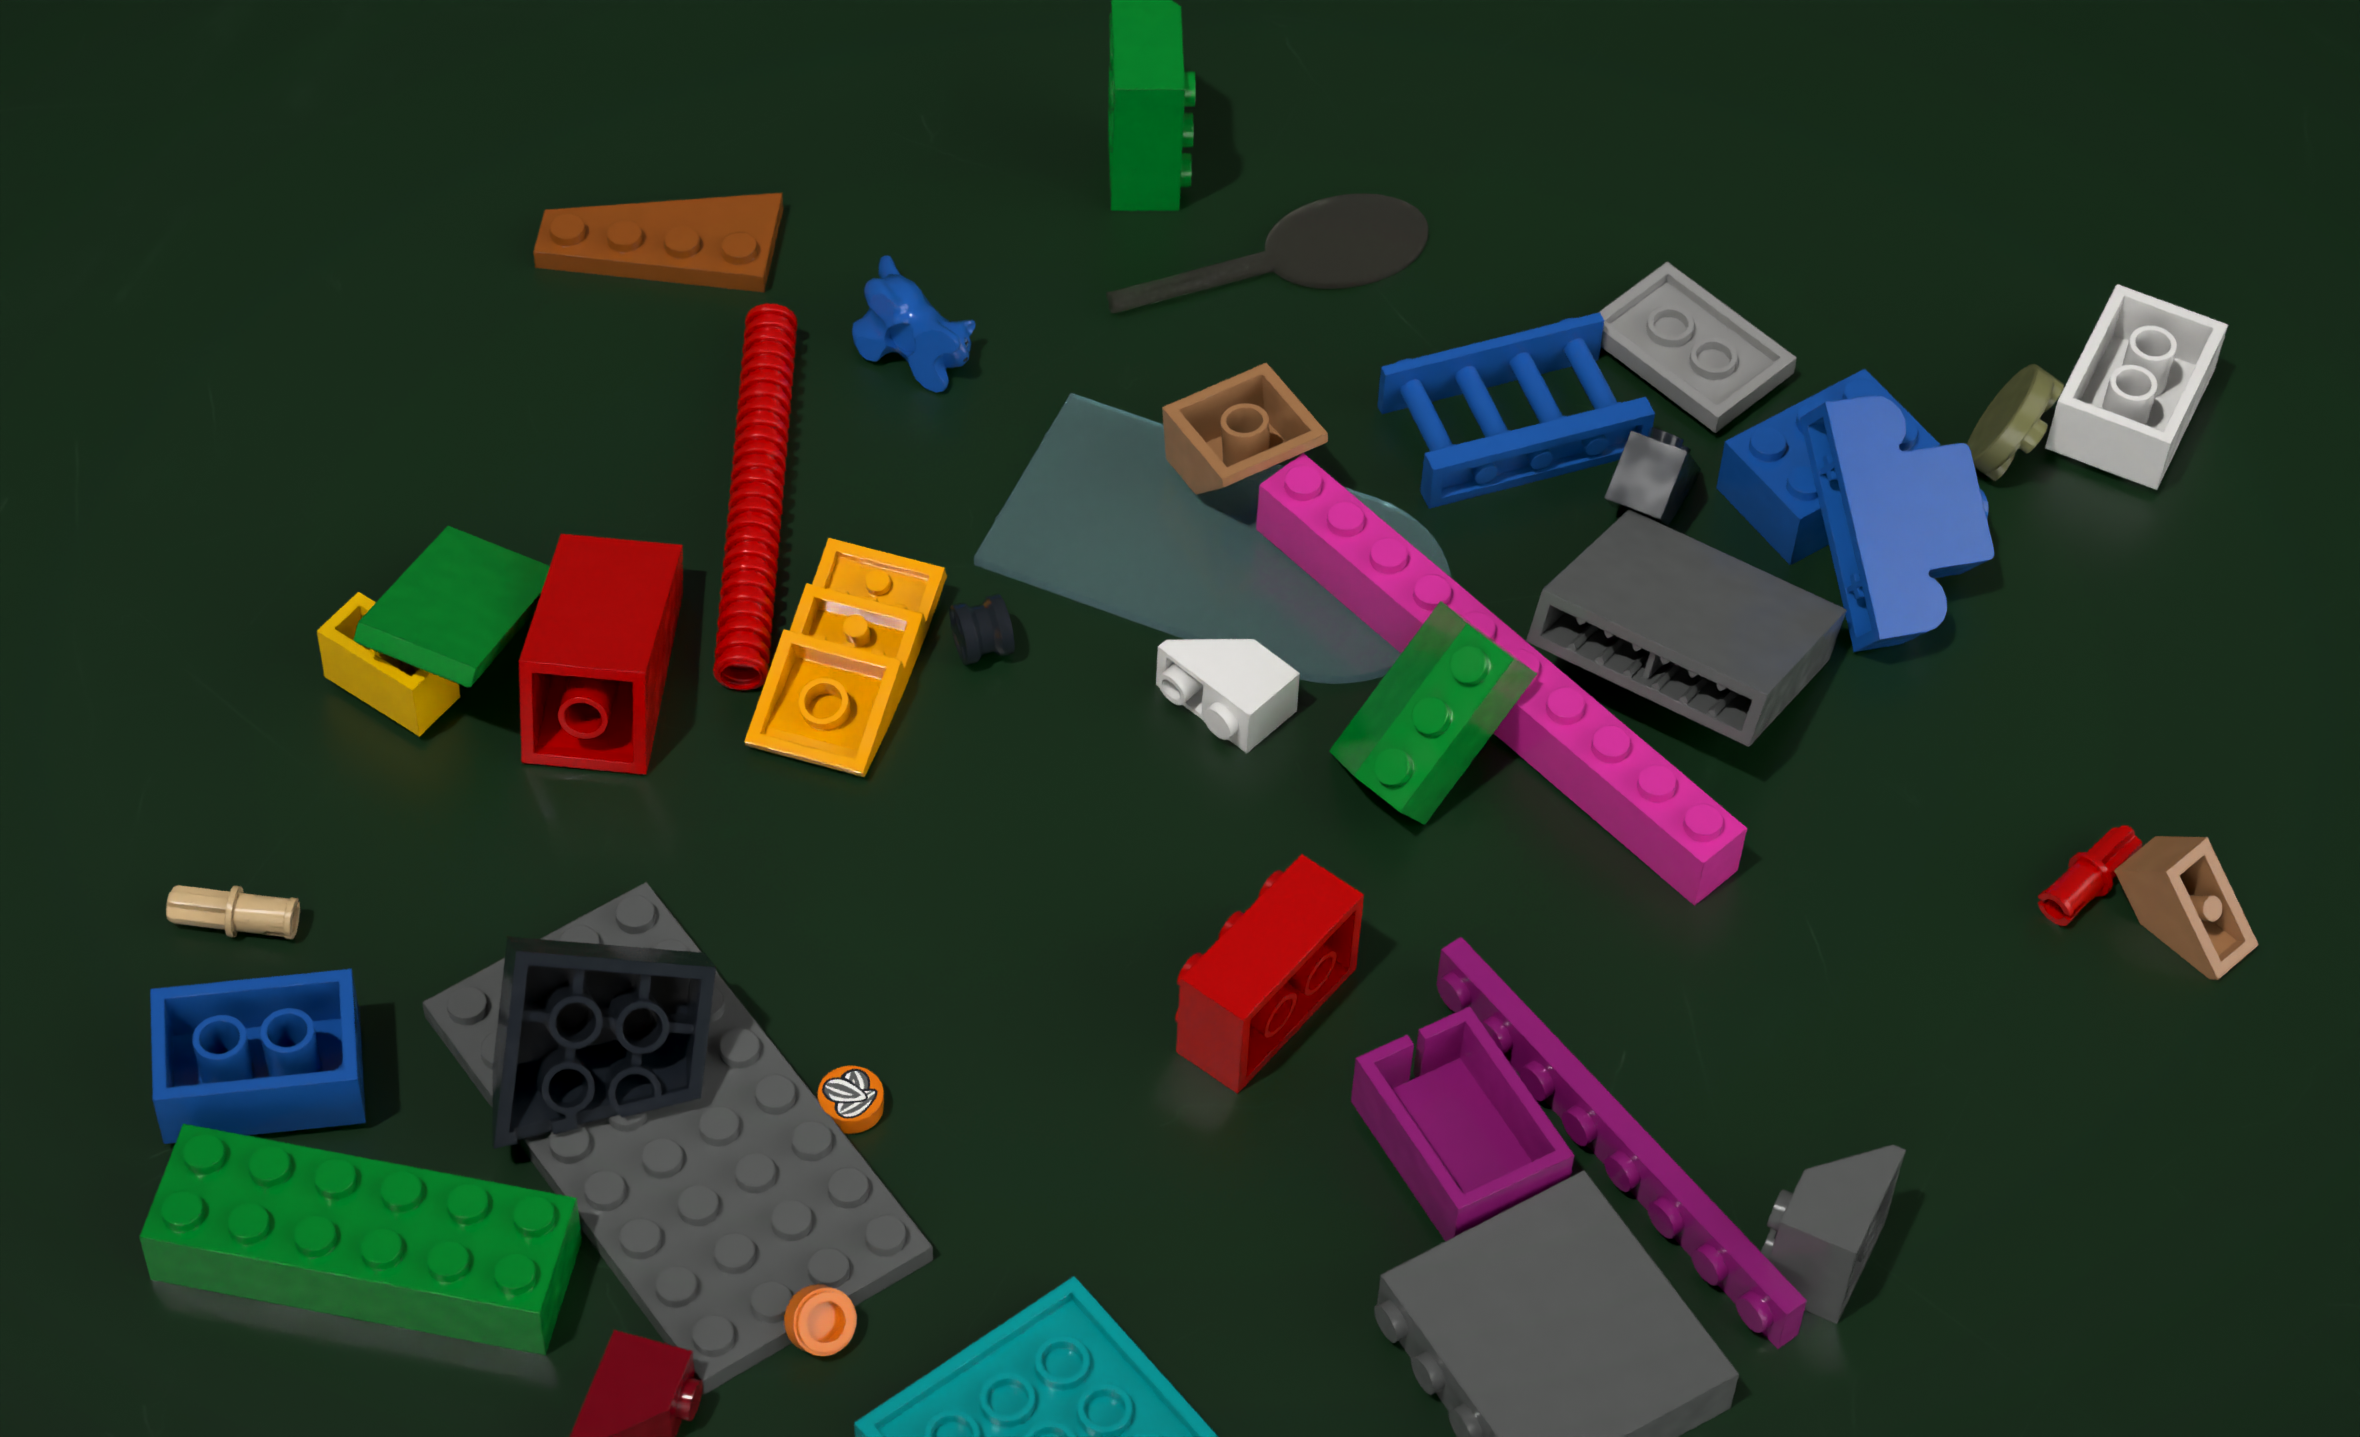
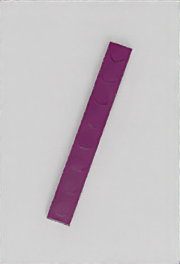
(1629, 1153)

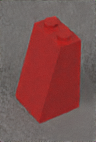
(599, 653)

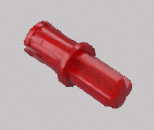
(2088, 875)

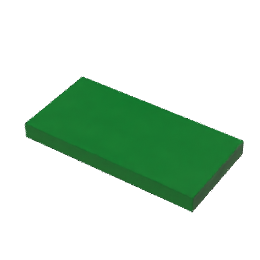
(455, 607)

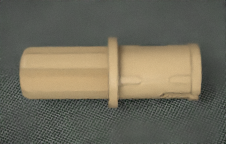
(233, 911)

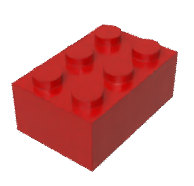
(1268, 972)

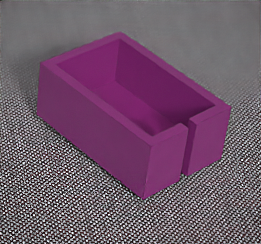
(1461, 1129)

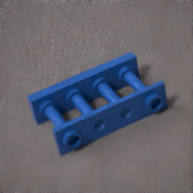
(1519, 455)

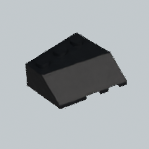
(596, 1034)

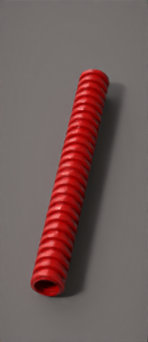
(756, 498)

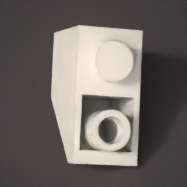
(1230, 685)

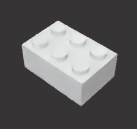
(2136, 386)

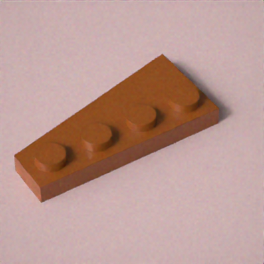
(676, 241)

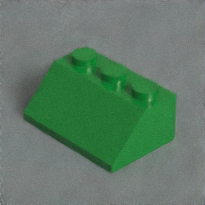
(1432, 714)

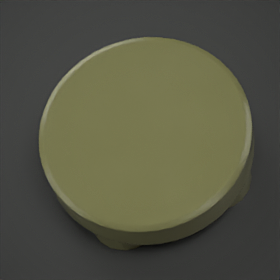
(2013, 420)

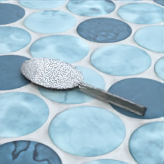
(1319, 245)

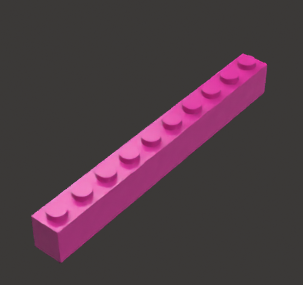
(1553, 722)

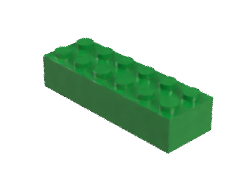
(362, 1239)

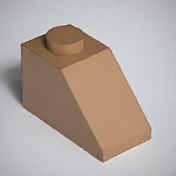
(2188, 902)

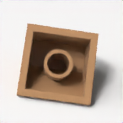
(1237, 429)

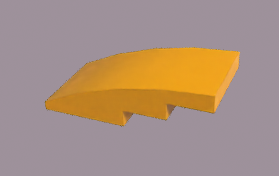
(846, 657)

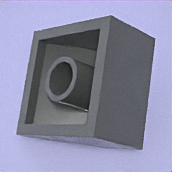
(1831, 1225)

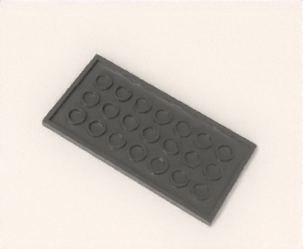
(714, 1200)

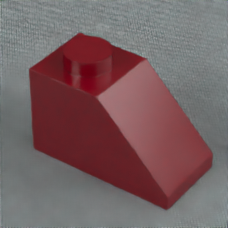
(639, 1390)

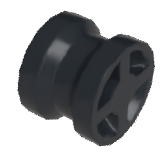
(982, 629)

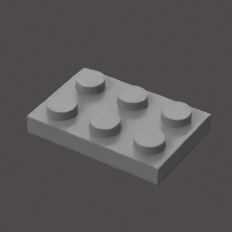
(1693, 347)

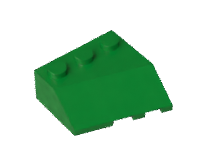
(1148, 106)

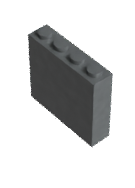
(1686, 626)
(1554, 1327)

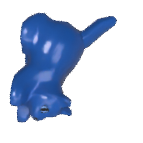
(908, 324)

